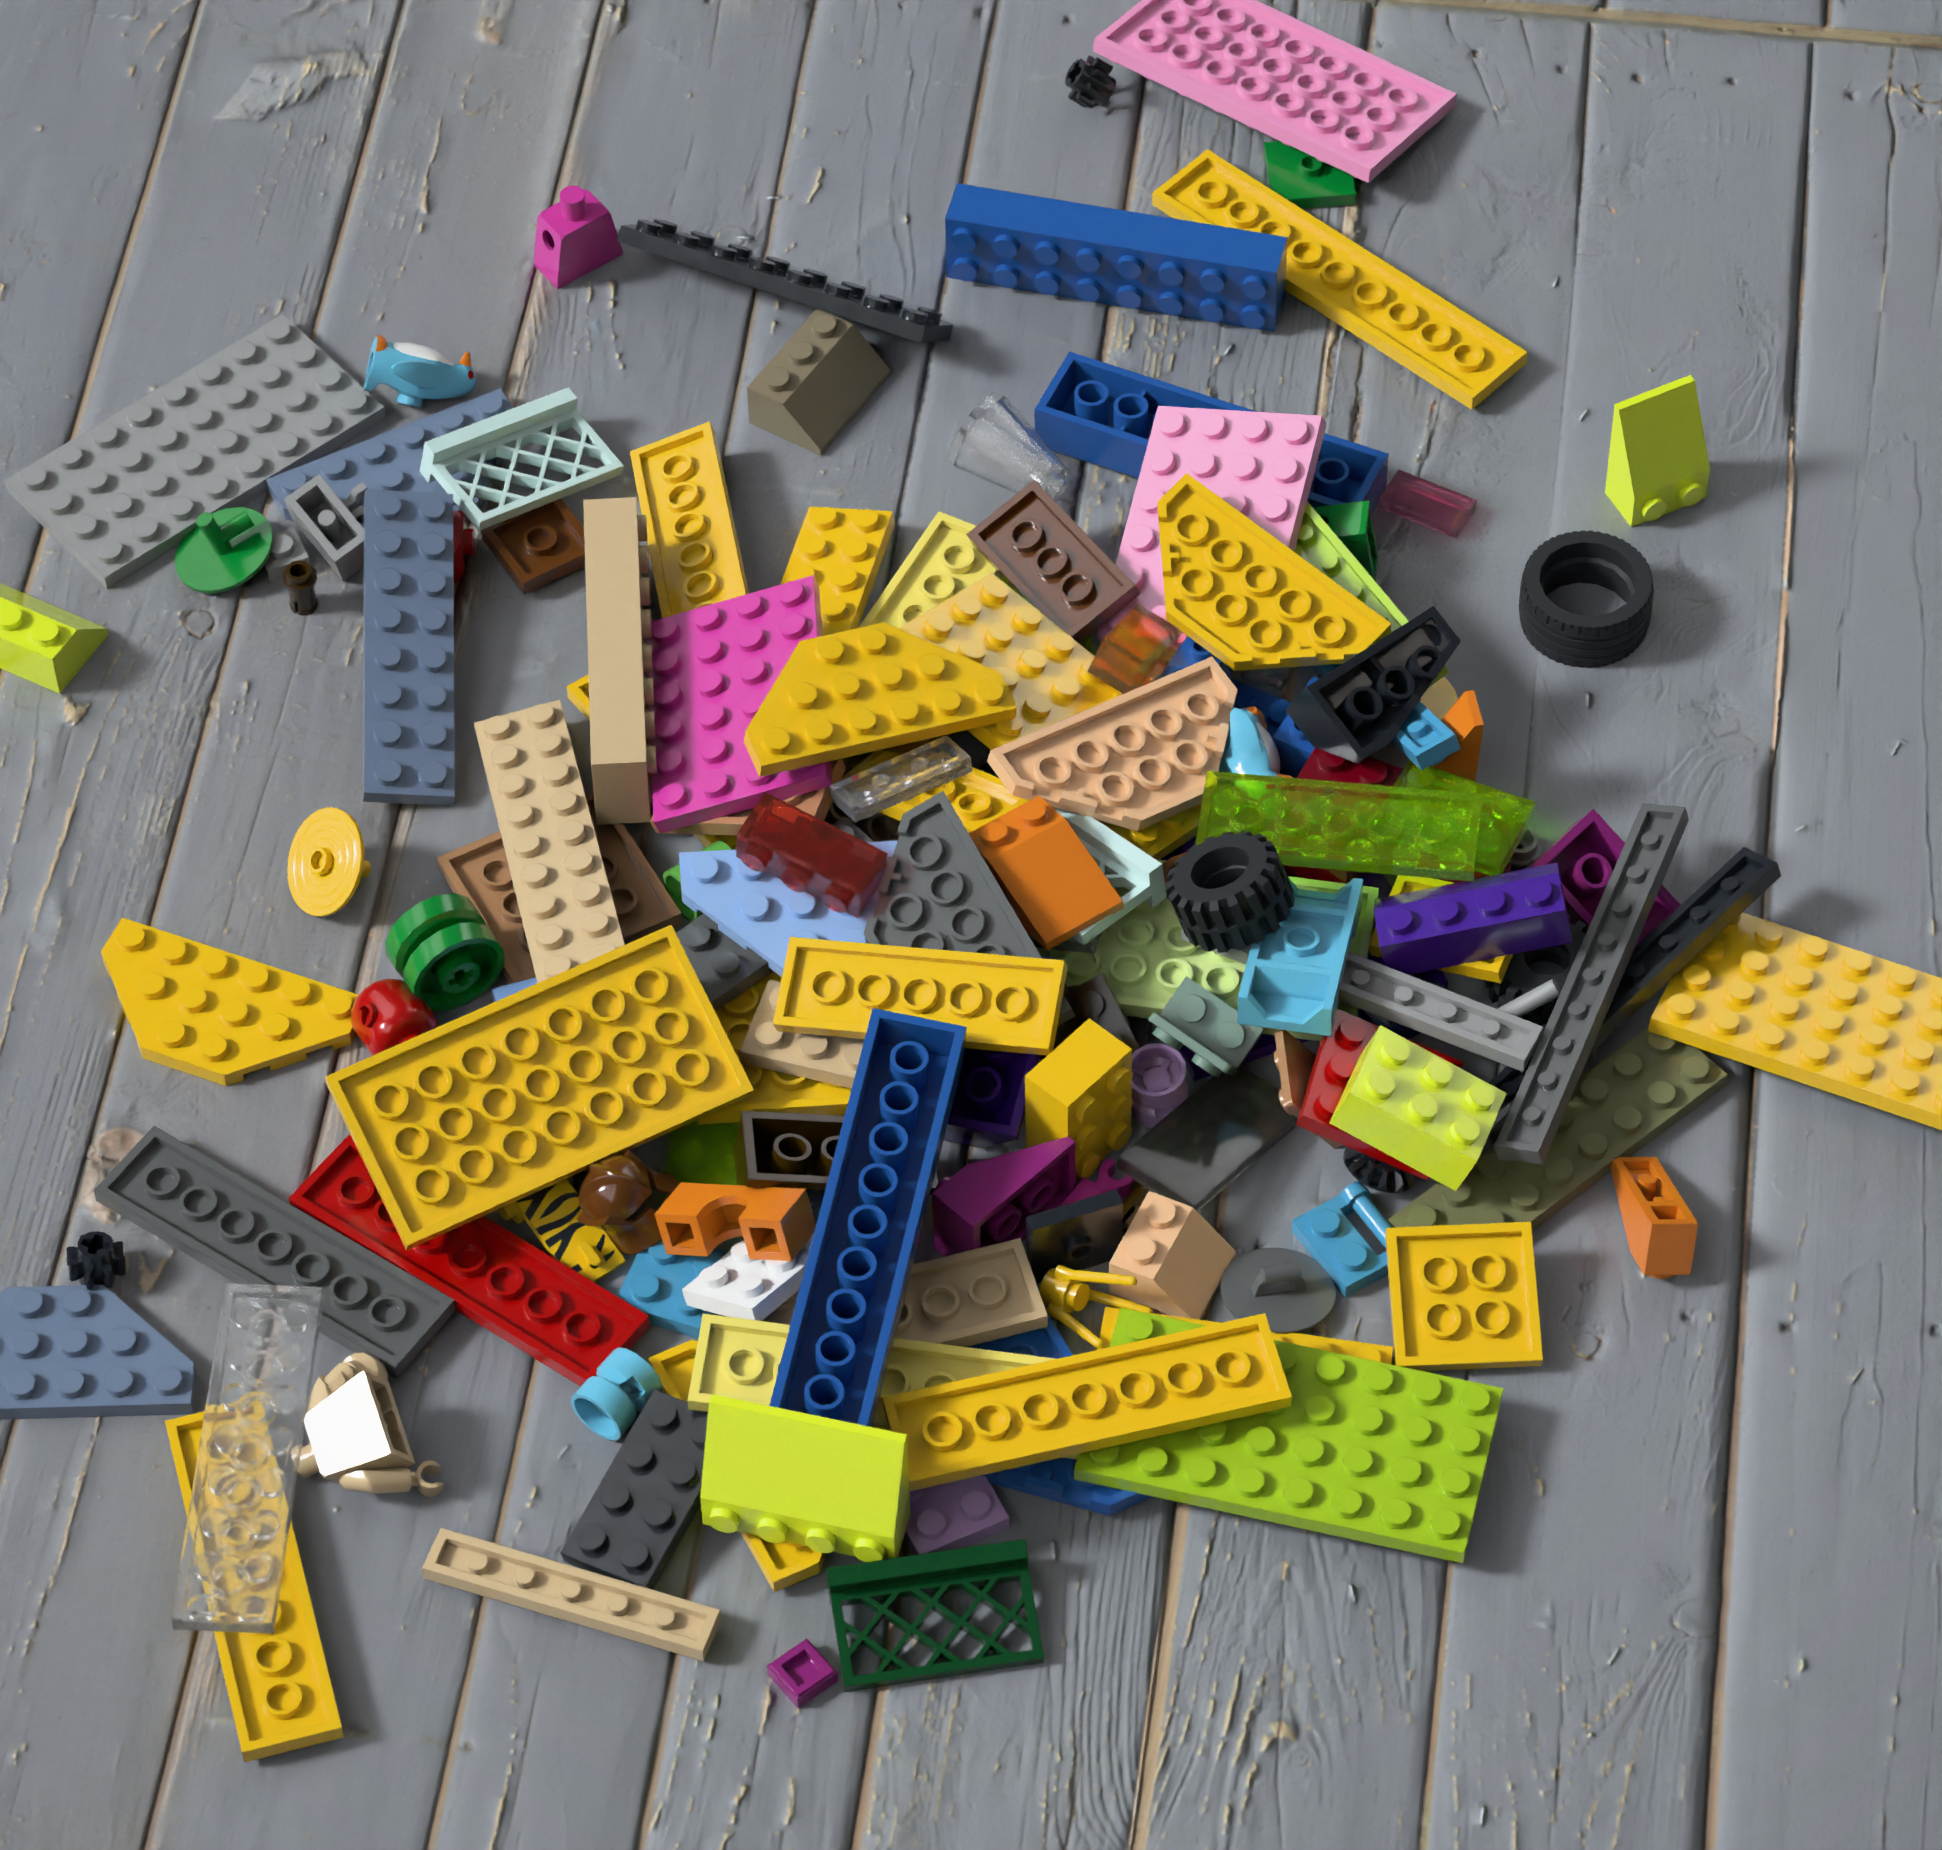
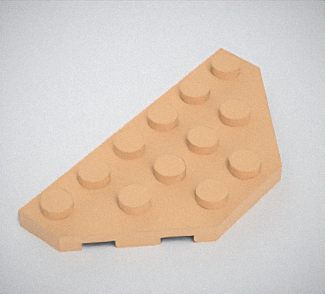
(1130, 755)

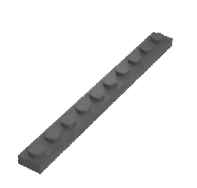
(1591, 984)

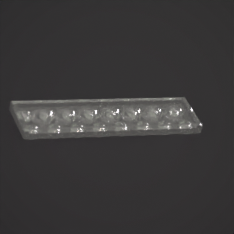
(248, 1459)

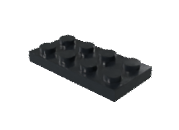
(644, 1496)

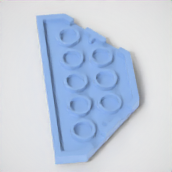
(760, 908)

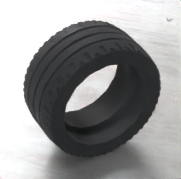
(1591, 560)

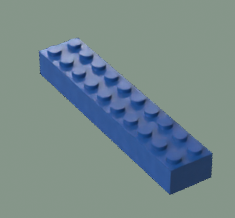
(871, 1218)

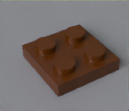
(538, 545)

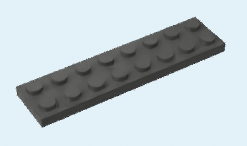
(268, 1242)

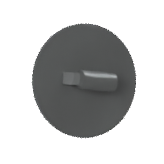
(1283, 1285)

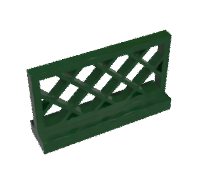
(931, 1574)

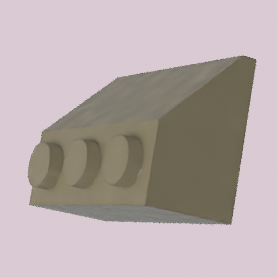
(816, 383)

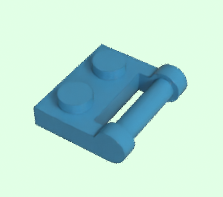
(1337, 1243)

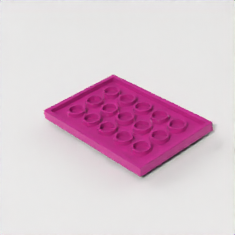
(707, 687)

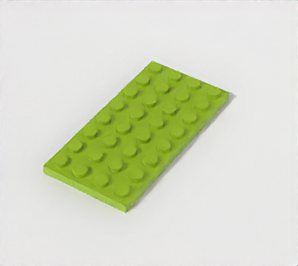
(1355, 1457)

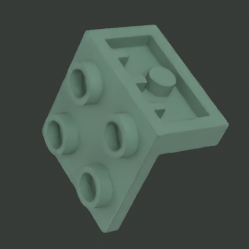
(1207, 1027)

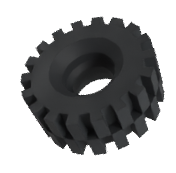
(1521, 979)

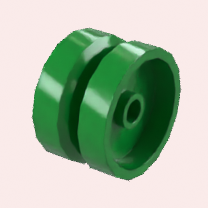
(445, 951)

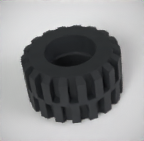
(1230, 891)

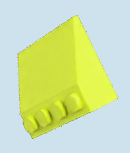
(805, 1479)

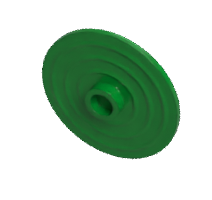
(224, 549)

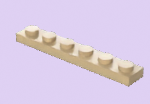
(572, 1594)

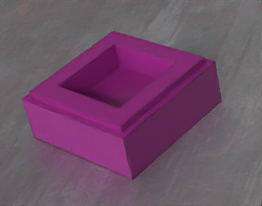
(802, 1673)

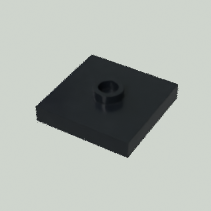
(1075, 1234)

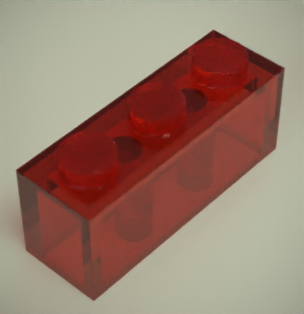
(810, 855)

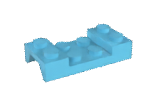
(1298, 970)

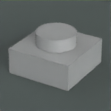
(286, 549)

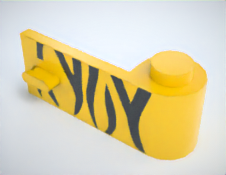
(553, 1220)

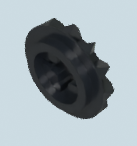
(1378, 1177)

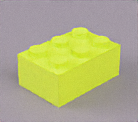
(1418, 1108)

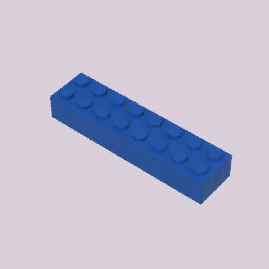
(1116, 257)
(1109, 414)

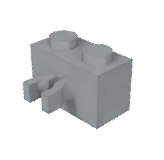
(331, 523)

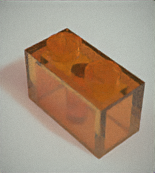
(1135, 650)

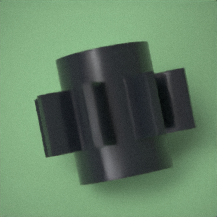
(1090, 82)
(96, 1260)

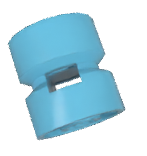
(614, 1396)

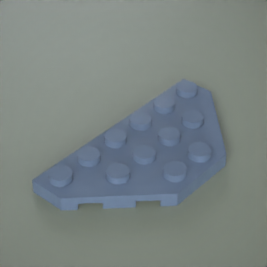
(392, 458)
(86, 1357)

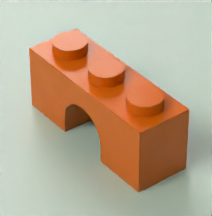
(702, 1215)

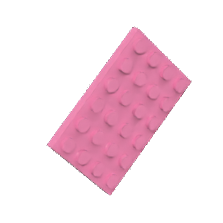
(1245, 457)

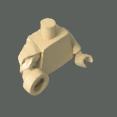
(360, 1434)

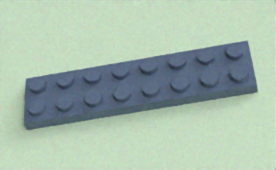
(408, 648)

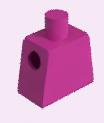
(574, 237)

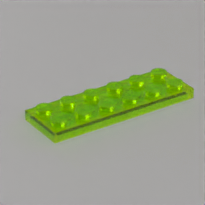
(1348, 823)

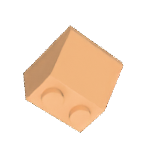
(1172, 1257)

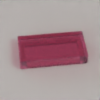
(1427, 504)

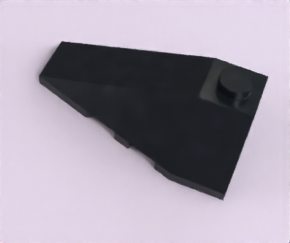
(1373, 693)

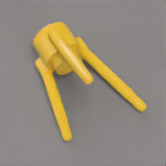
(1066, 1292)

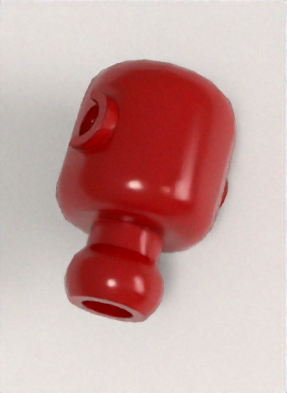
(389, 1015)

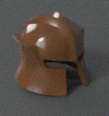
(614, 1192)

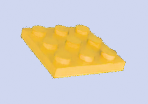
(1463, 1296)

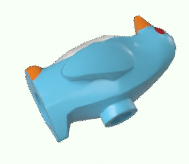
(417, 372)
(1249, 745)

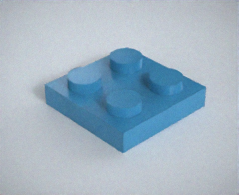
(657, 1285)

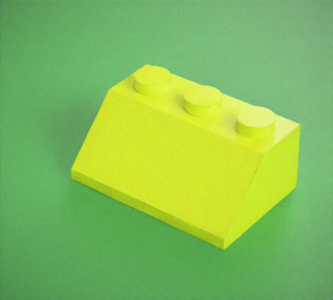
(44, 640)

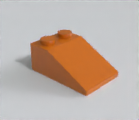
(1045, 872)

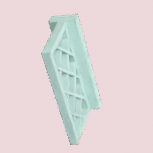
(503, 437)
(1125, 861)

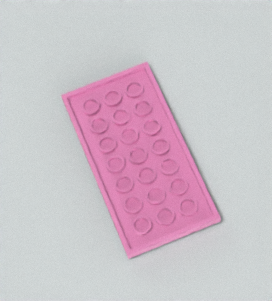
(1280, 78)

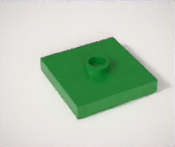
(1306, 179)

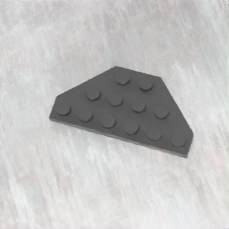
(944, 894)

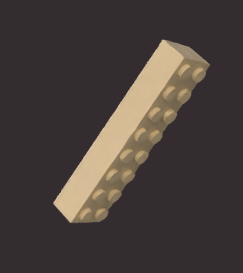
(619, 660)

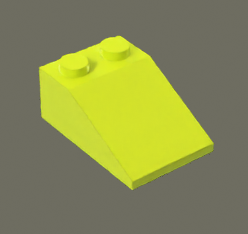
(1657, 453)

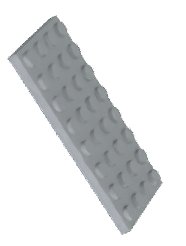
(193, 449)

